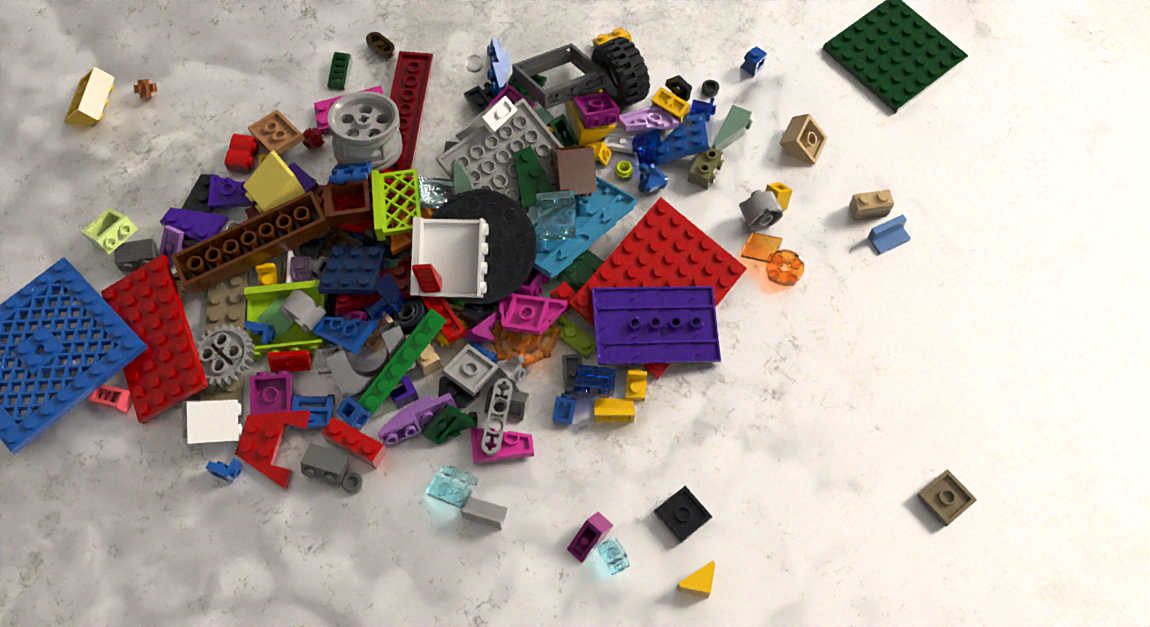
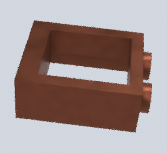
(351, 215)

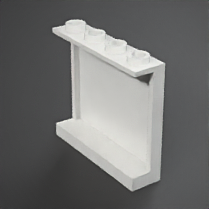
(455, 252)

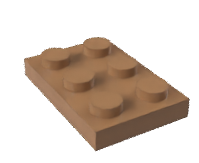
(276, 133)

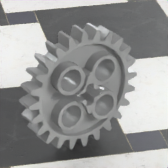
(235, 341)

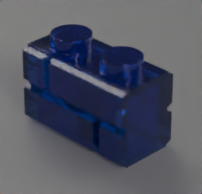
(595, 381)

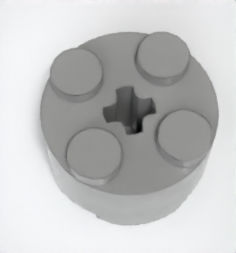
(761, 210)
(302, 310)

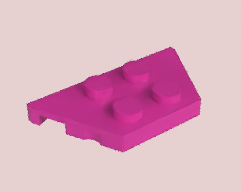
(530, 313)

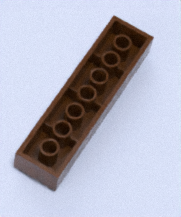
(250, 243)

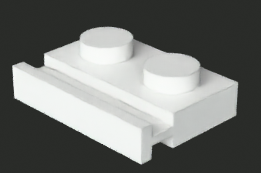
(620, 140)

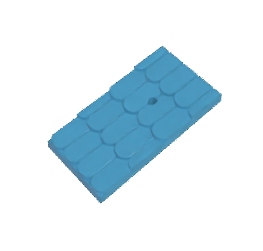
(593, 218)

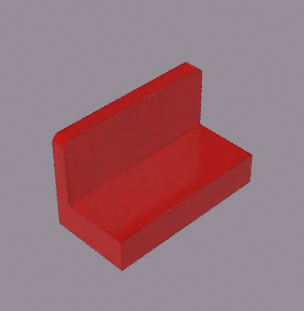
(290, 361)

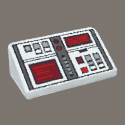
(285, 267)

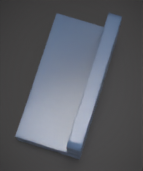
(889, 234)

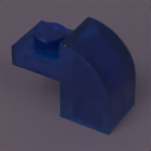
(645, 145)
(391, 298)

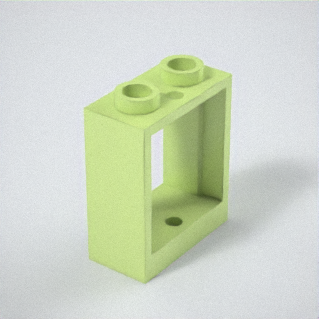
(116, 225)

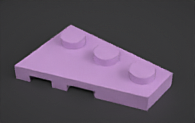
(647, 119)

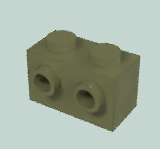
(705, 168)

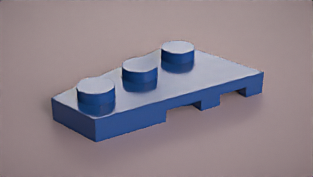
(348, 333)

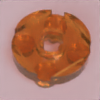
(788, 277)

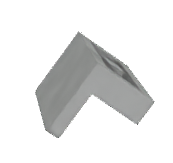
(484, 512)

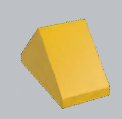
(699, 582)

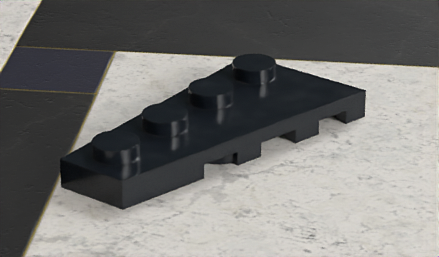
(199, 196)

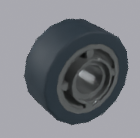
(410, 314)

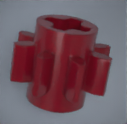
(313, 138)

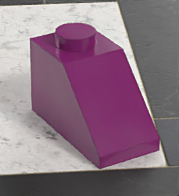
(589, 536)

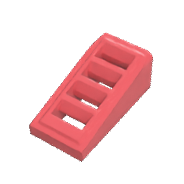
(122, 402)

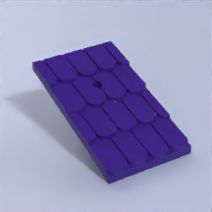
(639, 325)

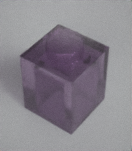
(301, 269)

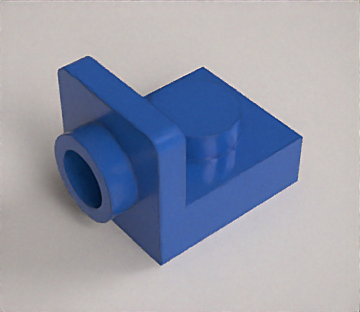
(259, 329)
(564, 408)
(224, 471)

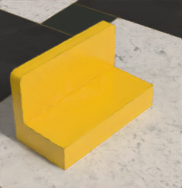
(614, 410)

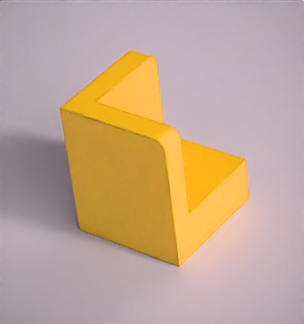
(781, 192)

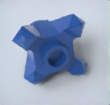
(651, 178)

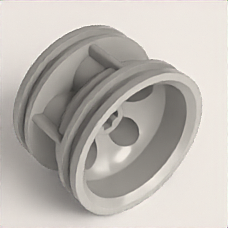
(365, 114)

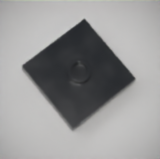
(683, 514)

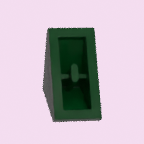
(563, 131)

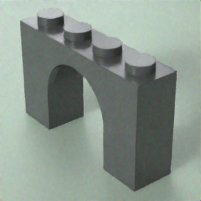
(352, 381)

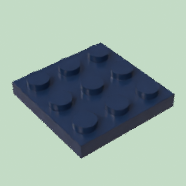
(352, 270)

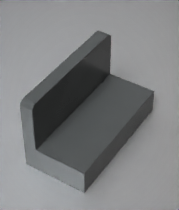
(517, 403)

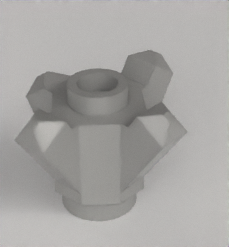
(513, 371)

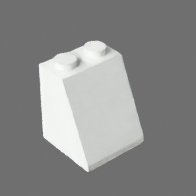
(211, 421)

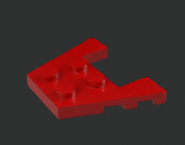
(262, 439)

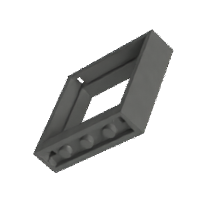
(592, 80)

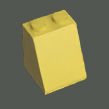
(272, 184)

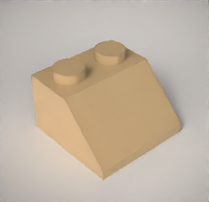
(803, 139)

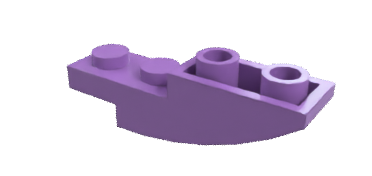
(410, 419)

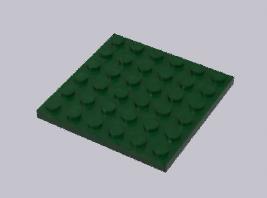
(895, 53)

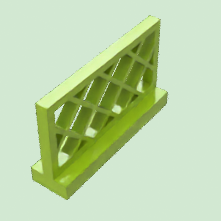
(379, 202)

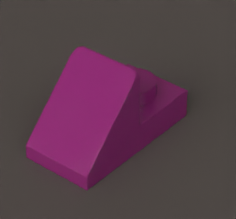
(481, 331)

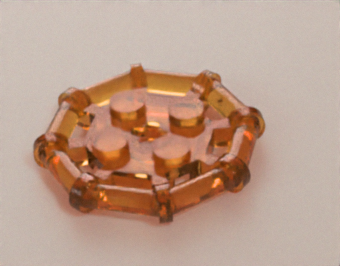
(525, 345)

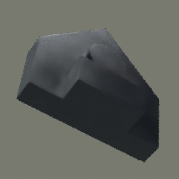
(459, 395)

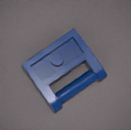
(319, 415)

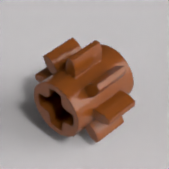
(145, 88)

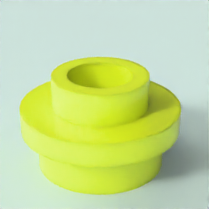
(624, 165)

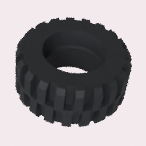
(625, 71)

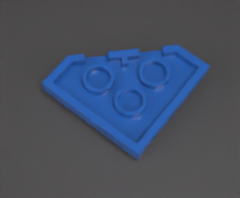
(686, 140)

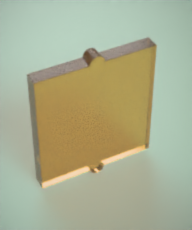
(762, 247)

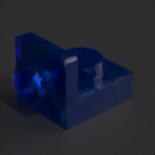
(703, 107)

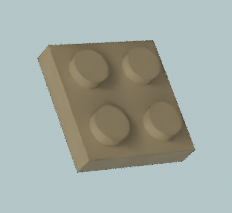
(946, 497)

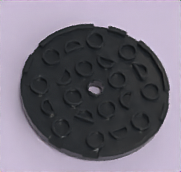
(509, 240)

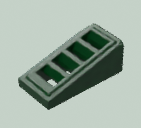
(341, 60)

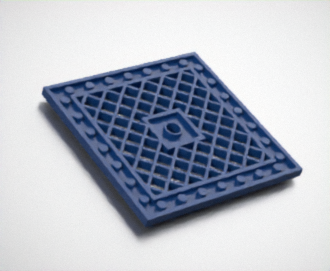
(57, 403)

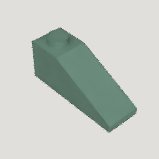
(733, 127)

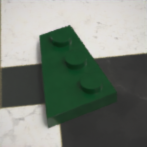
(530, 177)

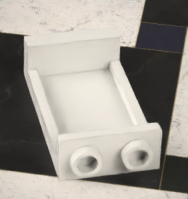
(491, 118)

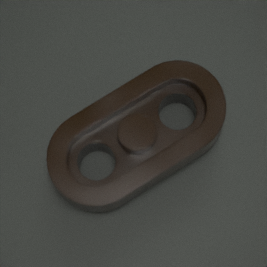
(383, 47)

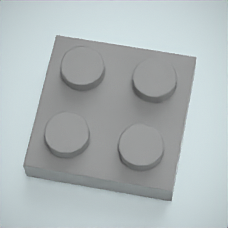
(470, 370)

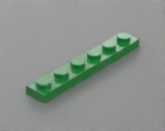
(402, 361)

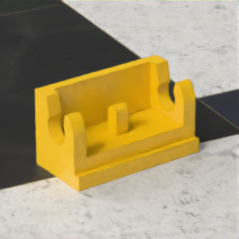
(671, 103)

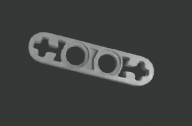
(494, 416)

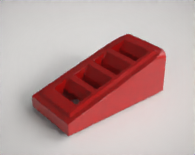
(427, 278)

